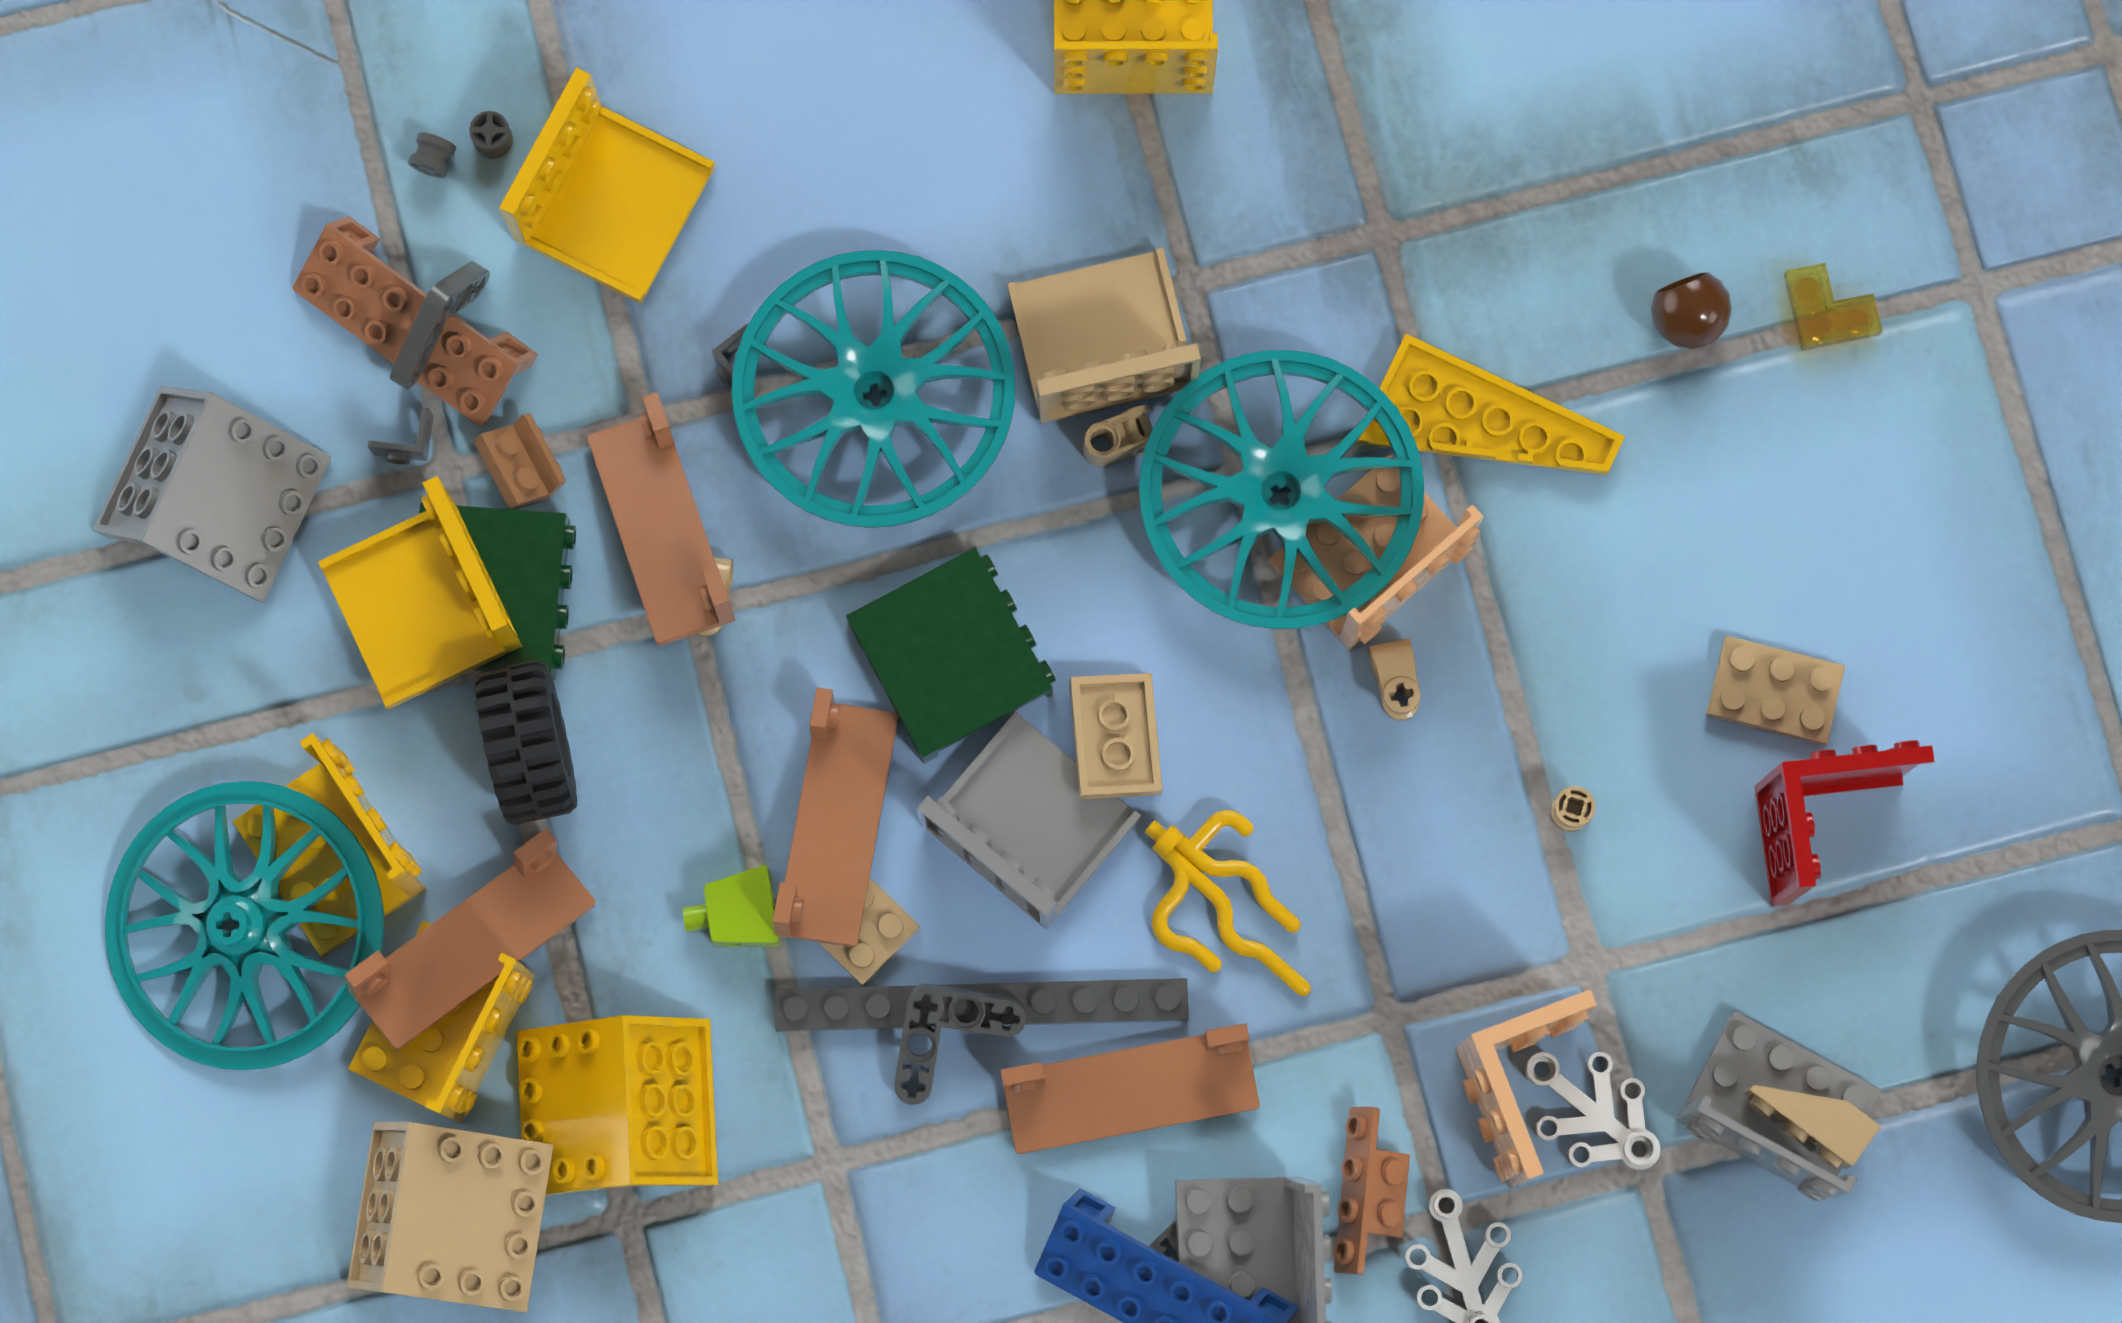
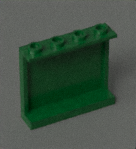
(529, 570)
(950, 652)

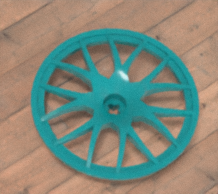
(867, 368)
(1281, 468)
(261, 919)

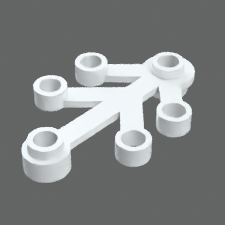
(1597, 1115)
(1465, 1276)

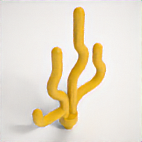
(1186, 861)

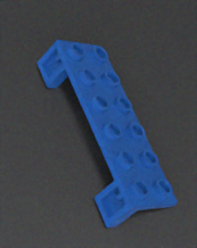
(1136, 1280)

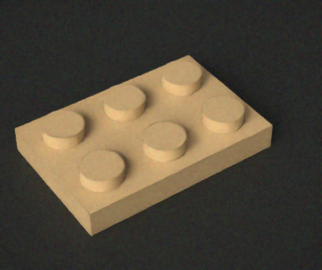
(1775, 690)
(1115, 736)
(882, 933)

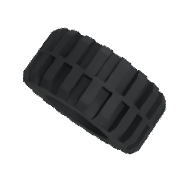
(525, 742)

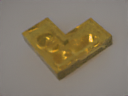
(1820, 318)

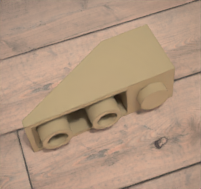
(1827, 1123)

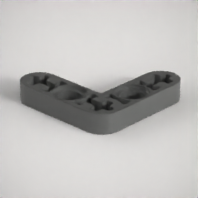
(440, 303)
(945, 1017)

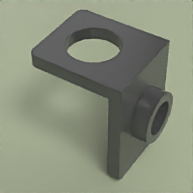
(724, 351)
(403, 453)

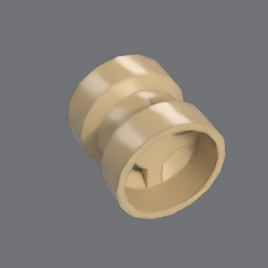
(1566, 813)

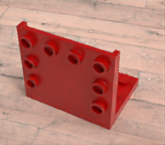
(1782, 810)

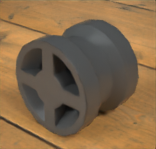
(490, 125)
(432, 155)

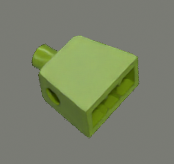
(737, 910)

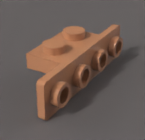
(1370, 1193)

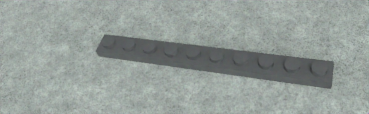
(1044, 1004)

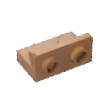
(521, 463)

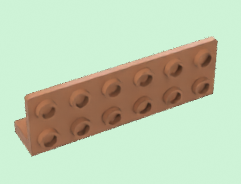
(381, 308)
(660, 526)
(836, 823)
(462, 948)
(1130, 1090)

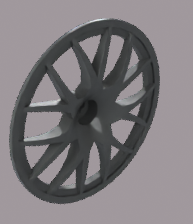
(2082, 1082)

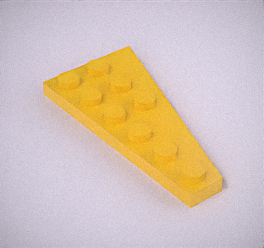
(1481, 416)

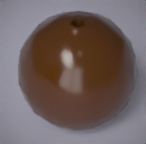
(1692, 311)

